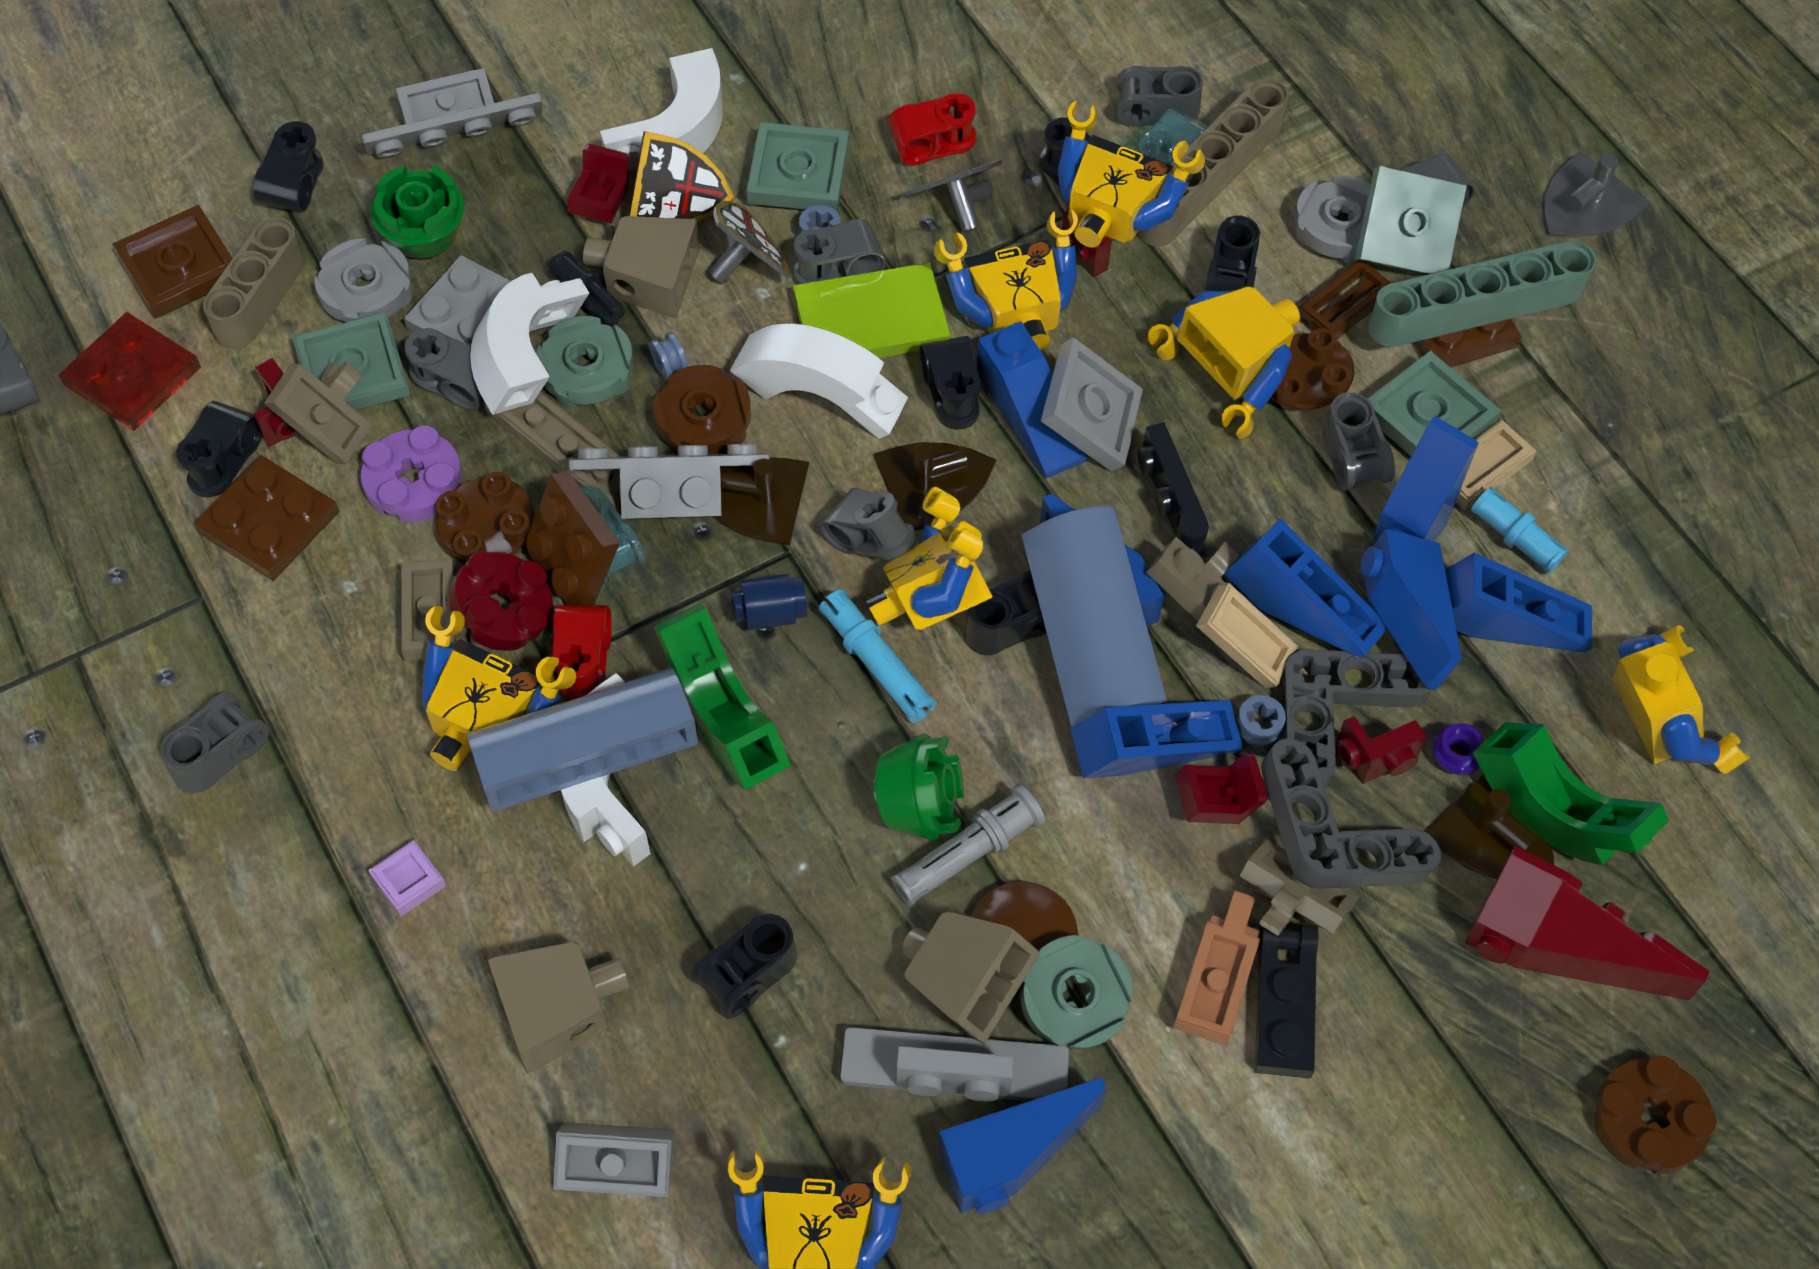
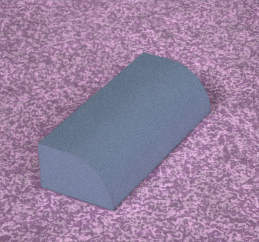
(1092, 613)
(583, 739)

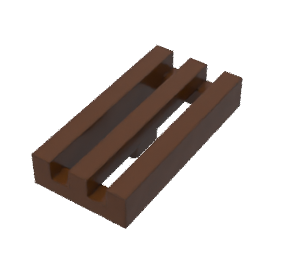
(1309, 308)

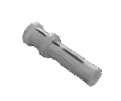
(987, 833)

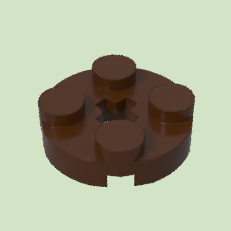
(702, 386)
(1676, 1093)

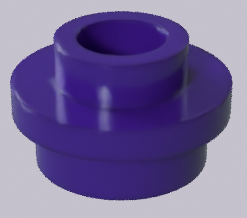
(1459, 736)

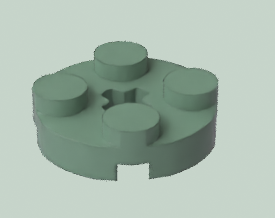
(592, 383)
(1105, 1004)

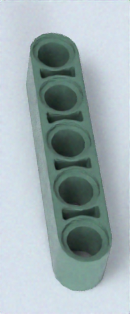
(1481, 293)

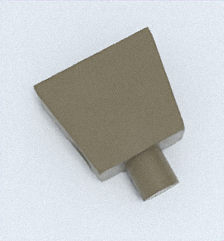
(647, 261)
(968, 969)
(554, 999)

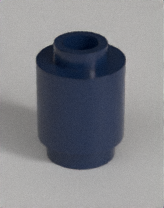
(769, 601)

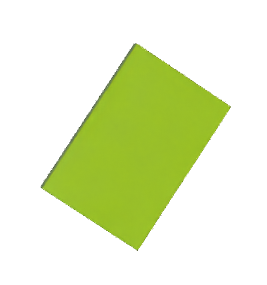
(878, 310)

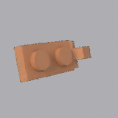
(1219, 973)

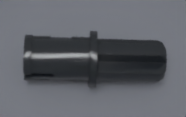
(599, 301)

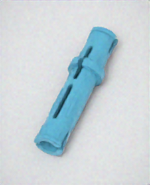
(864, 640)

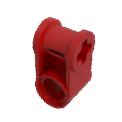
(930, 131)
(583, 644)

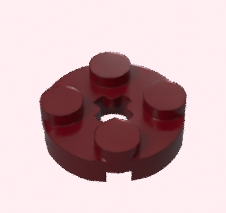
(517, 580)

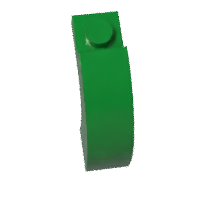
(722, 711)
(1557, 803)

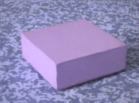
(407, 878)

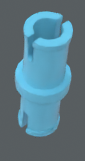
(1519, 530)

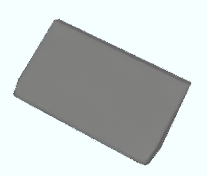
(614, 1159)

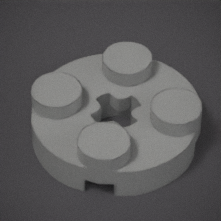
(1314, 216)
(354, 259)

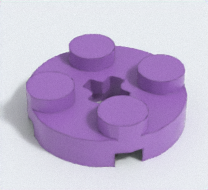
(407, 450)

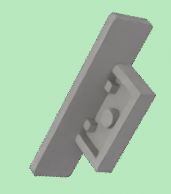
(449, 108)
(668, 484)
(953, 1065)

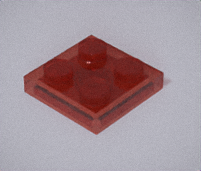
(130, 371)

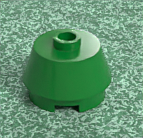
(418, 210)
(919, 787)

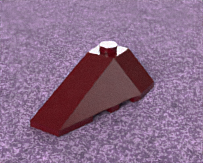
(1548, 927)

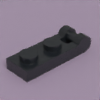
(1173, 487)
(1286, 1003)

